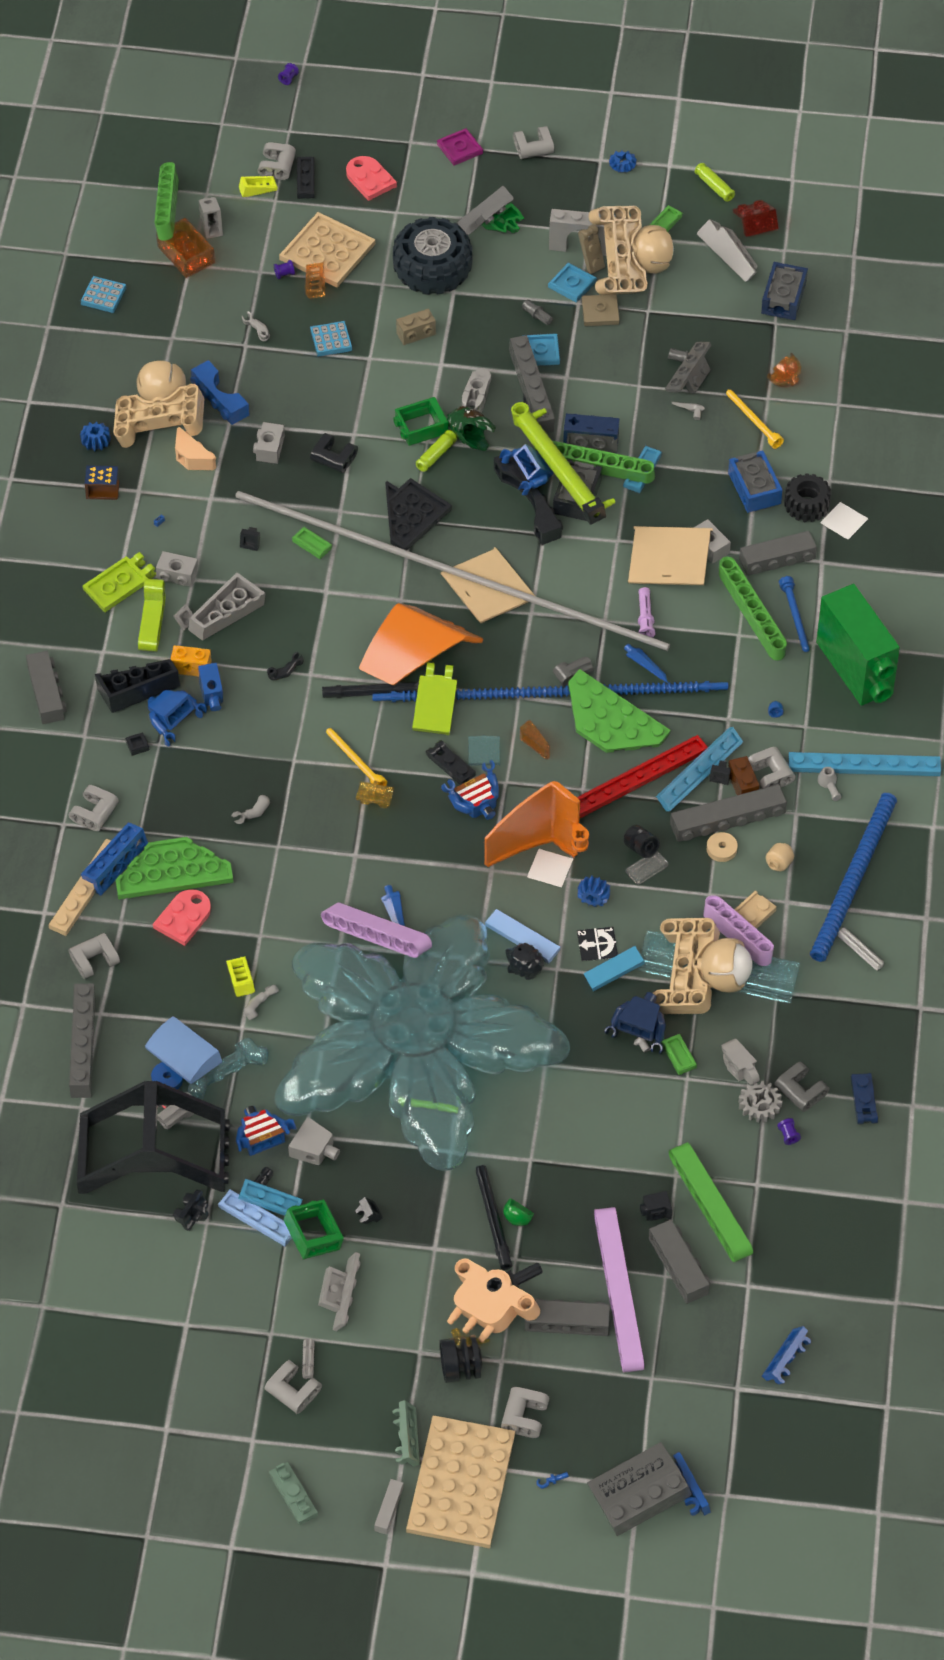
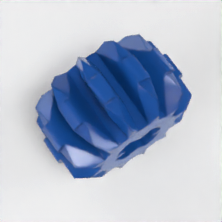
(95, 436)
(593, 891)

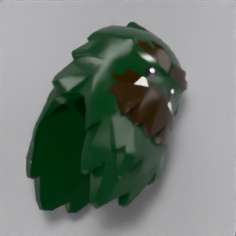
(470, 427)

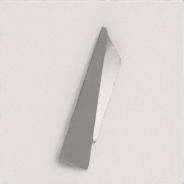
(729, 248)

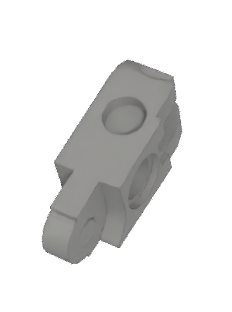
(477, 389)
(740, 1062)

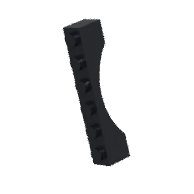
(546, 525)

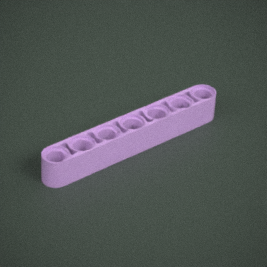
(376, 930)

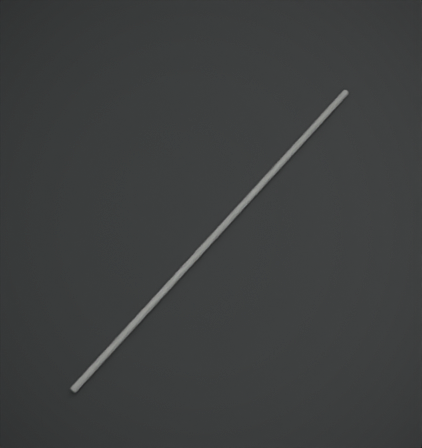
(454, 571)

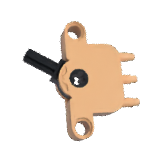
(492, 1297)

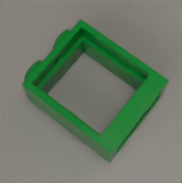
(418, 409)
(316, 1246)

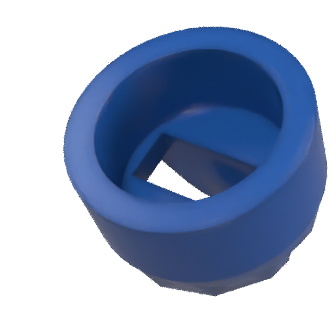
(775, 709)

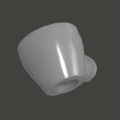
(827, 779)

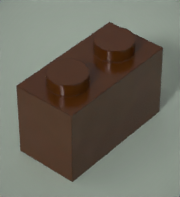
(742, 776)

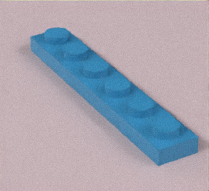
(699, 769)

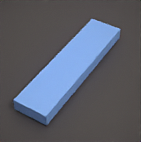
(519, 933)
(256, 1217)

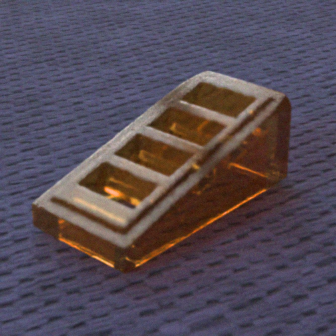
(317, 292)
(532, 737)

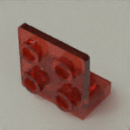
(757, 217)

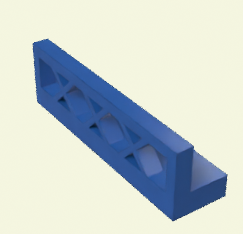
(114, 854)

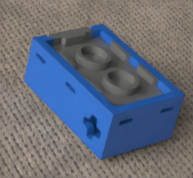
(755, 481)

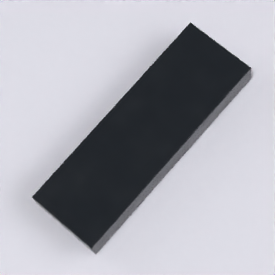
(305, 177)

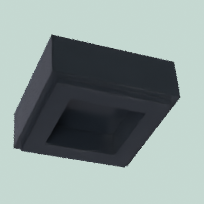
(137, 744)

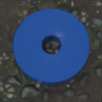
(162, 1070)

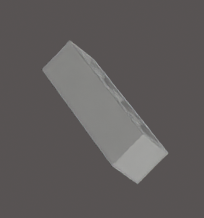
(388, 1506)

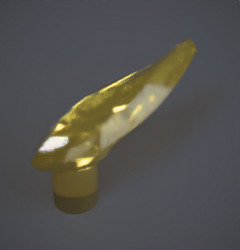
(457, 1337)

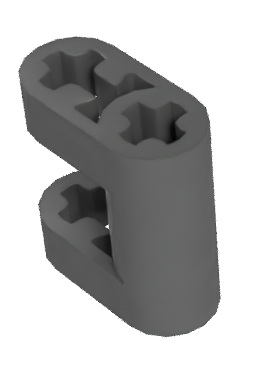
(789, 1086)

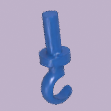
(552, 1479)

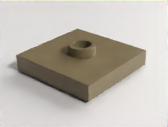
(600, 310)

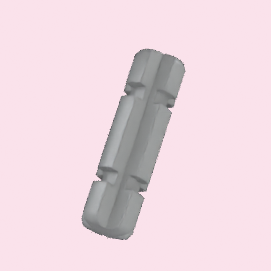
(308, 1359)

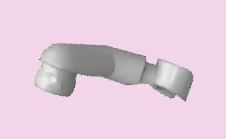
(261, 328)
(258, 809)
(257, 1000)

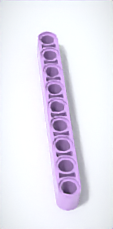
(619, 1290)

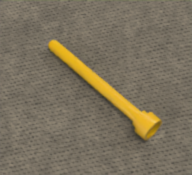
(774, 439)
(355, 758)

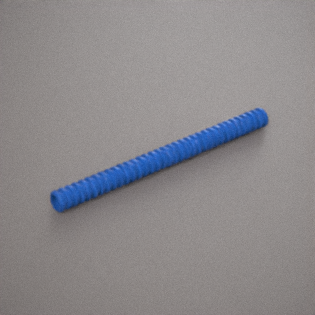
(853, 877)

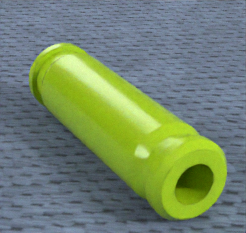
(714, 182)
(436, 450)

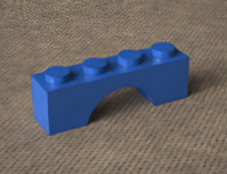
(231, 406)

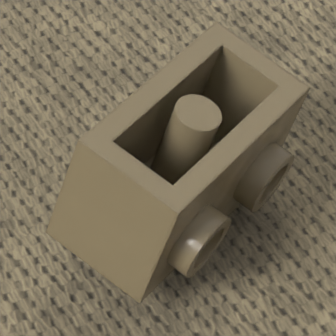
(416, 326)

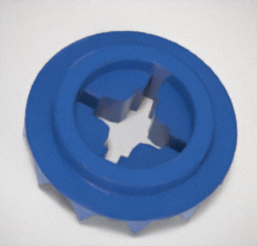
(626, 165)

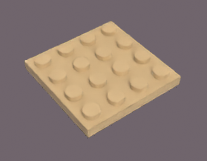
(330, 243)

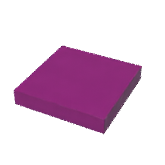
(460, 146)

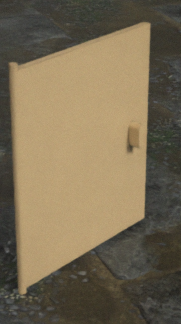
(669, 555)
(481, 600)

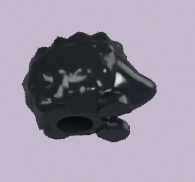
(524, 961)

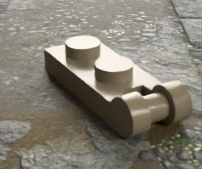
(591, 249)

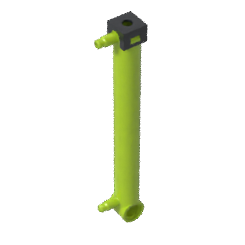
(592, 507)

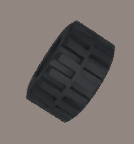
(811, 487)

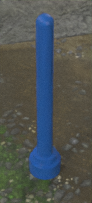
(787, 585)

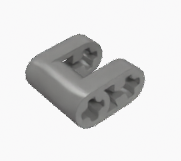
(535, 148)
(284, 164)
(781, 770)
(94, 819)
(91, 948)
(285, 1393)
(513, 1415)

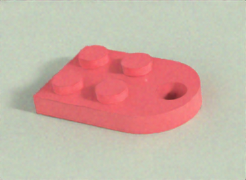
(370, 178)
(183, 917)

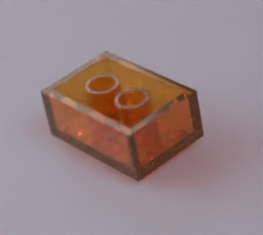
(187, 249)

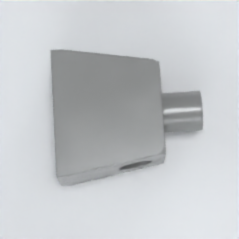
(209, 211)
(313, 1143)

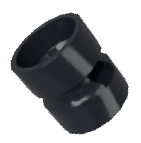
(641, 841)

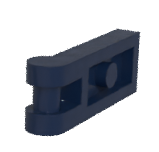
(864, 1098)

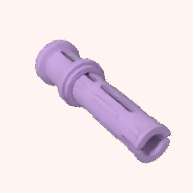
(645, 619)

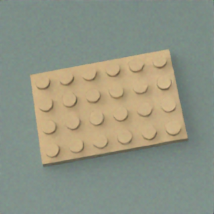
(461, 1482)

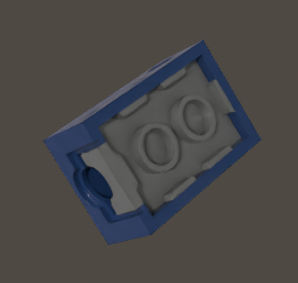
(784, 291)
(592, 432)

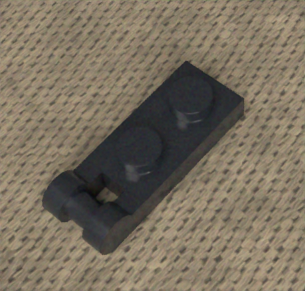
(450, 763)

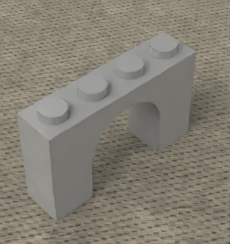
(566, 221)

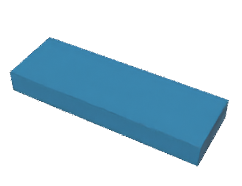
(648, 454)
(614, 968)
(267, 1197)

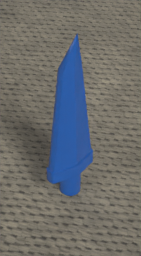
(642, 659)
(393, 905)

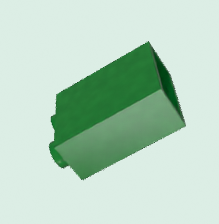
(857, 645)

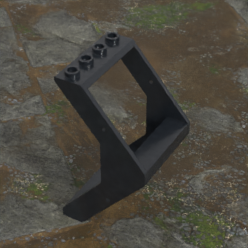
(150, 1159)

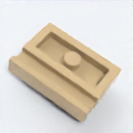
(756, 909)

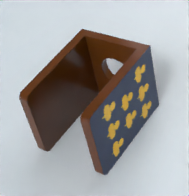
(101, 482)

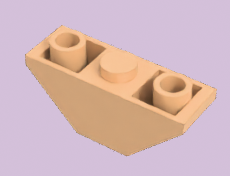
(192, 453)

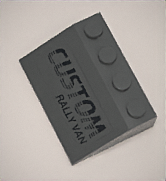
(639, 1488)

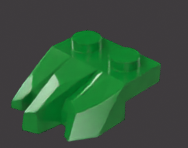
(506, 220)

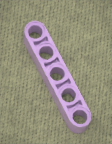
(735, 926)

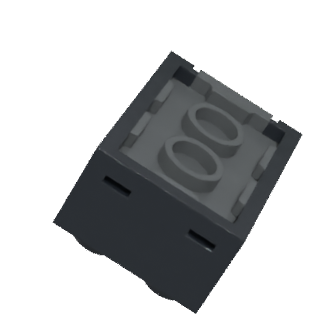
(564, 503)

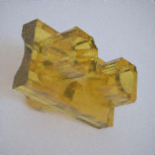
(375, 793)

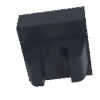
(250, 539)
(720, 773)
(370, 1211)

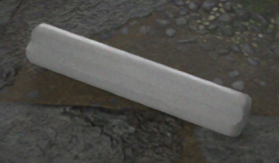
(861, 949)

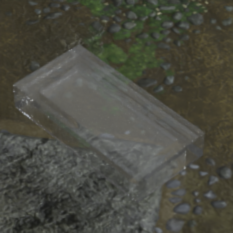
(646, 868)

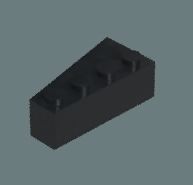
(137, 684)

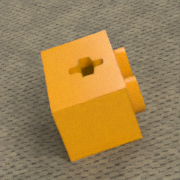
(189, 658)

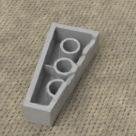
(226, 606)

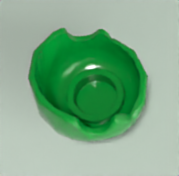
(517, 1213)

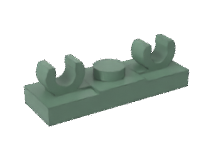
(408, 1434)
(293, 1493)

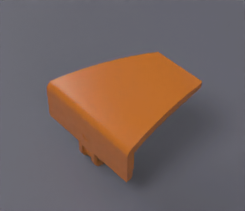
(408, 641)
(540, 819)

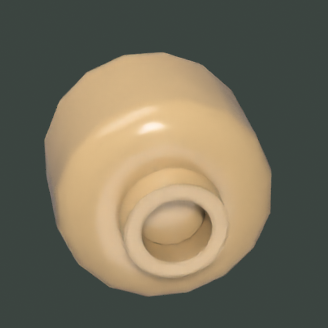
(779, 857)

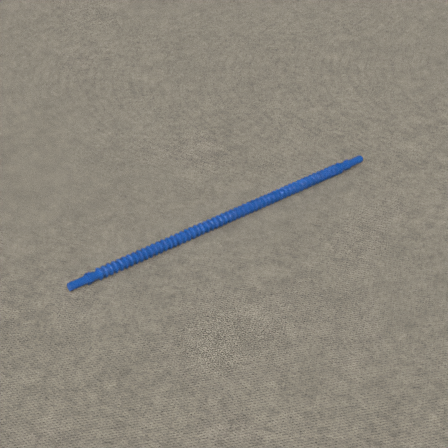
(706, 686)

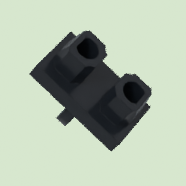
(194, 1209)

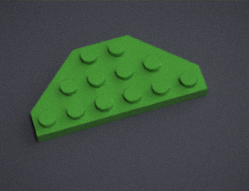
(610, 719)
(172, 867)

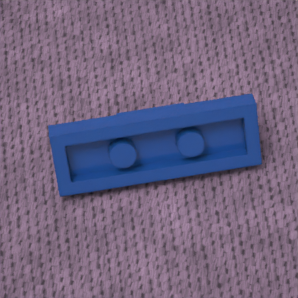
(786, 1355)
(697, 1496)

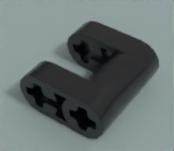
(340, 462)

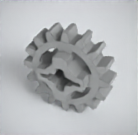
(760, 1108)

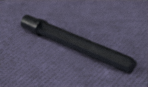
(367, 690)
(502, 1250)

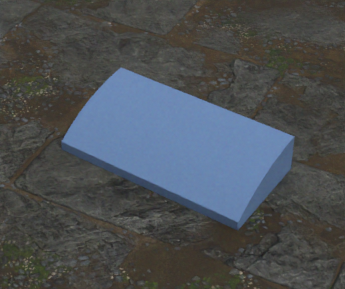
(183, 1050)

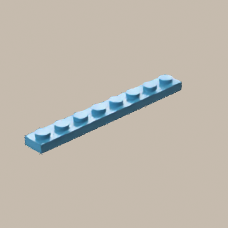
(865, 764)

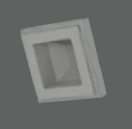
(183, 616)

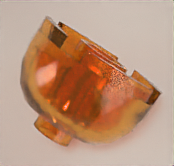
(786, 372)

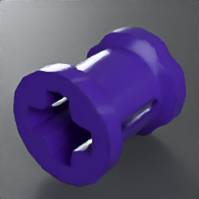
(288, 73)
(284, 269)
(789, 1131)

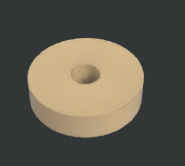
(722, 854)

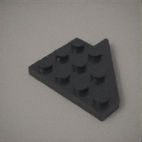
(412, 512)

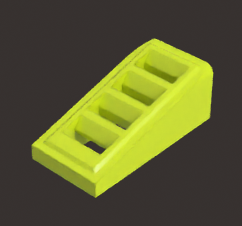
(252, 185)
(241, 976)

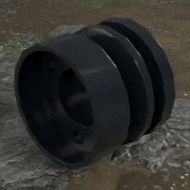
(460, 1358)

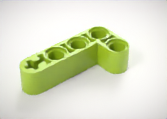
(152, 615)

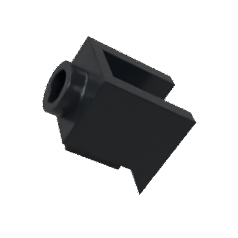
(656, 1206)

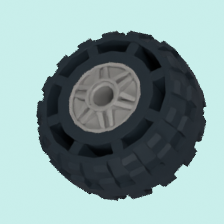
(432, 255)

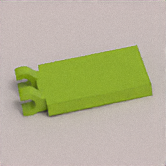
(119, 581)
(435, 701)

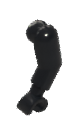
(280, 673)

